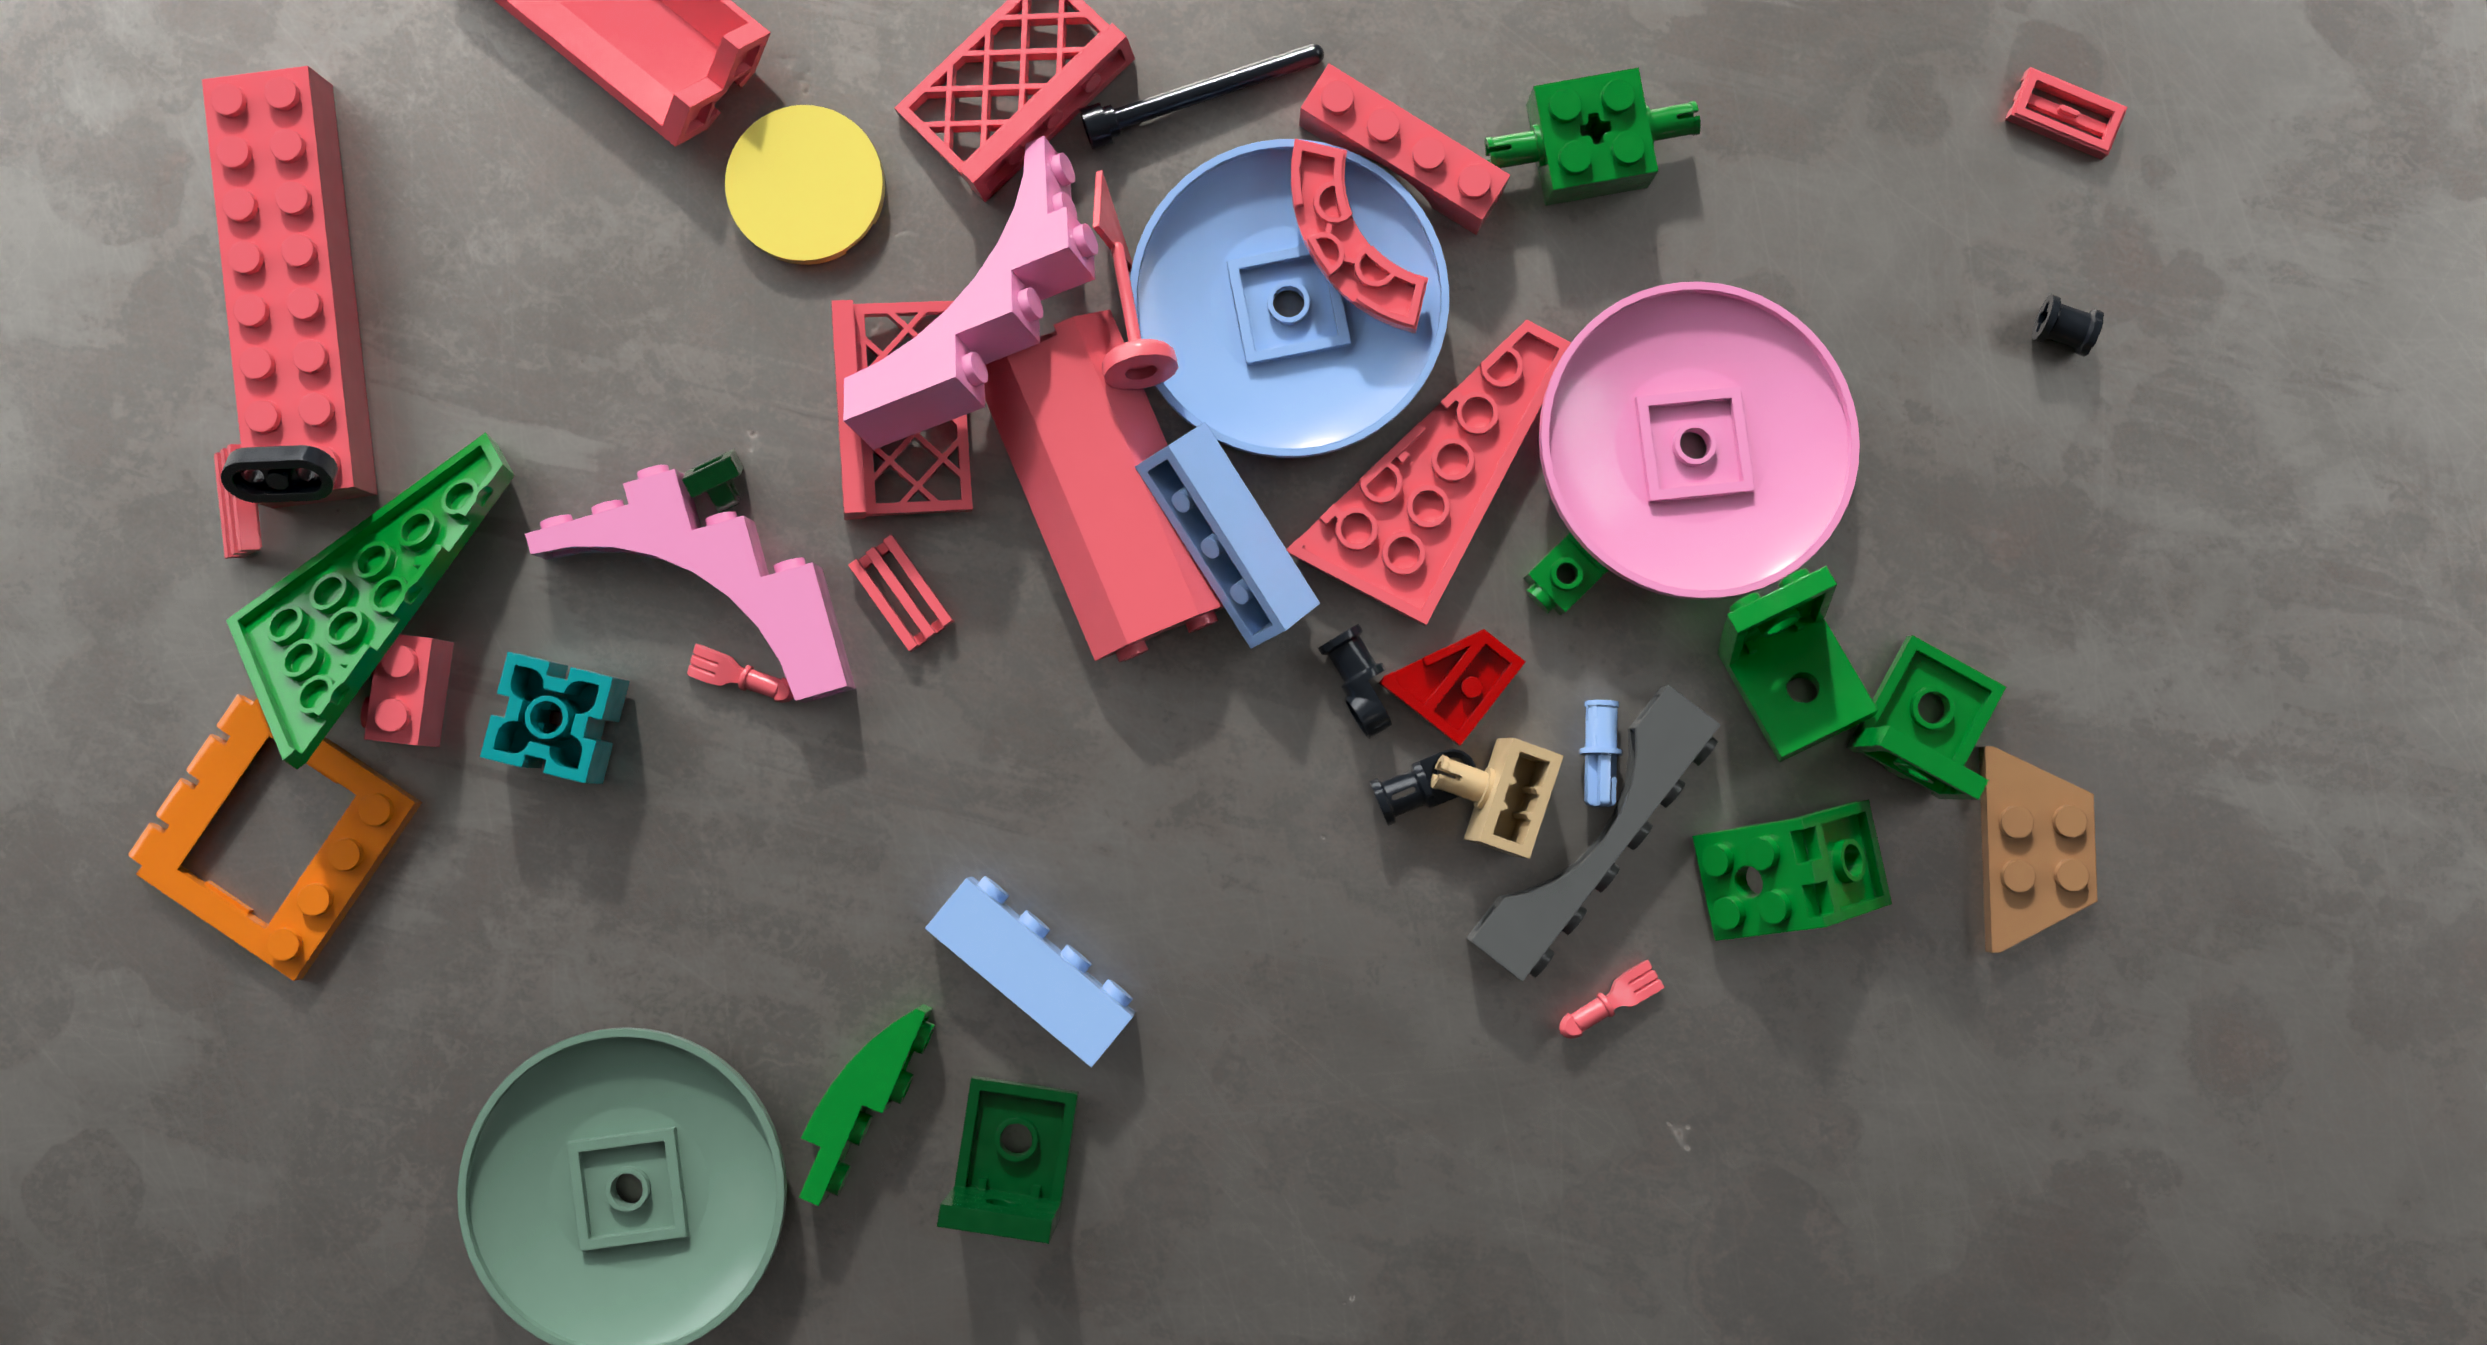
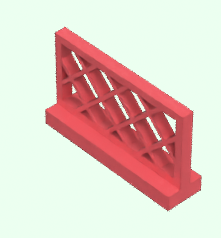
(1043, 114)
(855, 454)

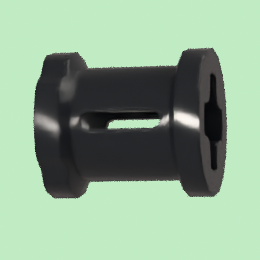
(2068, 325)

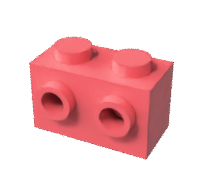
(409, 692)

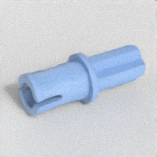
(1600, 752)

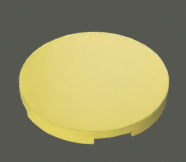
(804, 184)

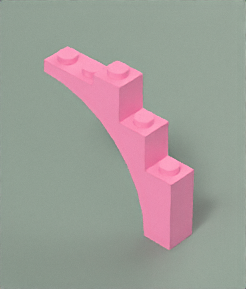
(996, 315)
(663, 524)

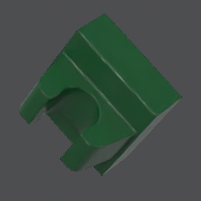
(716, 478)

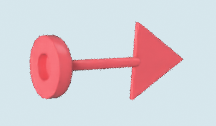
(1139, 361)

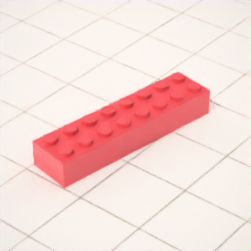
(289, 270)

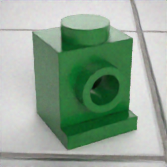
(1545, 586)

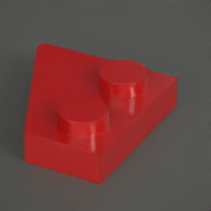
(1456, 683)

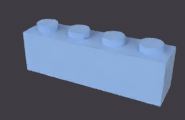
(1228, 535)
(1031, 969)

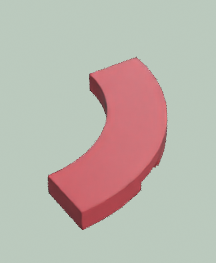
(1339, 247)

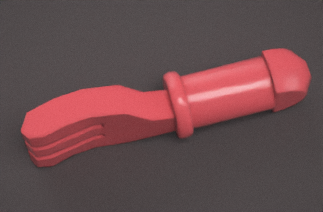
(722, 669)
(1627, 990)

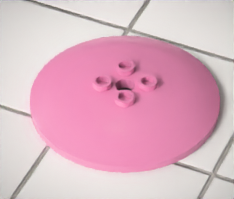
(1756, 393)

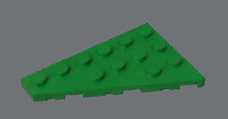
(339, 613)

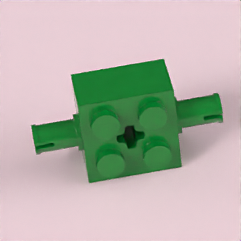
(1610, 108)

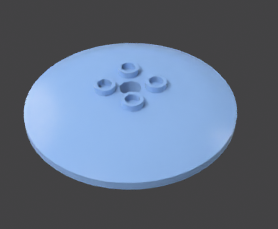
(1269, 380)

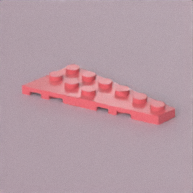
(1424, 499)

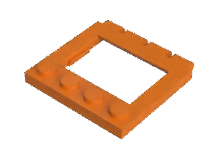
(329, 881)

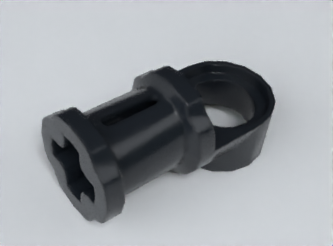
(1356, 668)
(1420, 779)

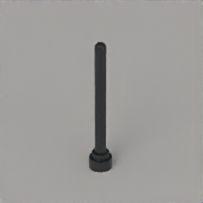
(1105, 122)

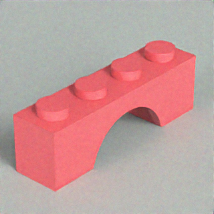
(1370, 125)

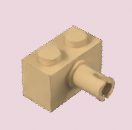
(1506, 796)

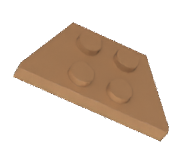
(2033, 849)

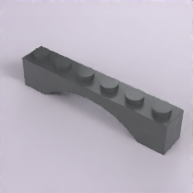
(1660, 749)

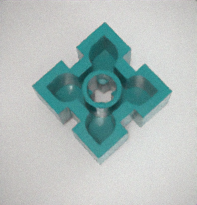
(525, 733)

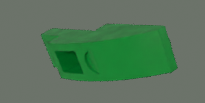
(869, 1080)

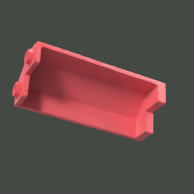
(653, 55)
(1076, 463)

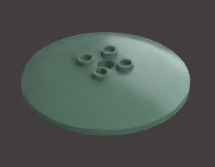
(546, 1205)

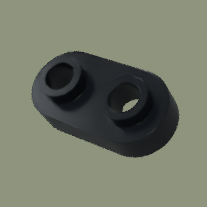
(279, 474)

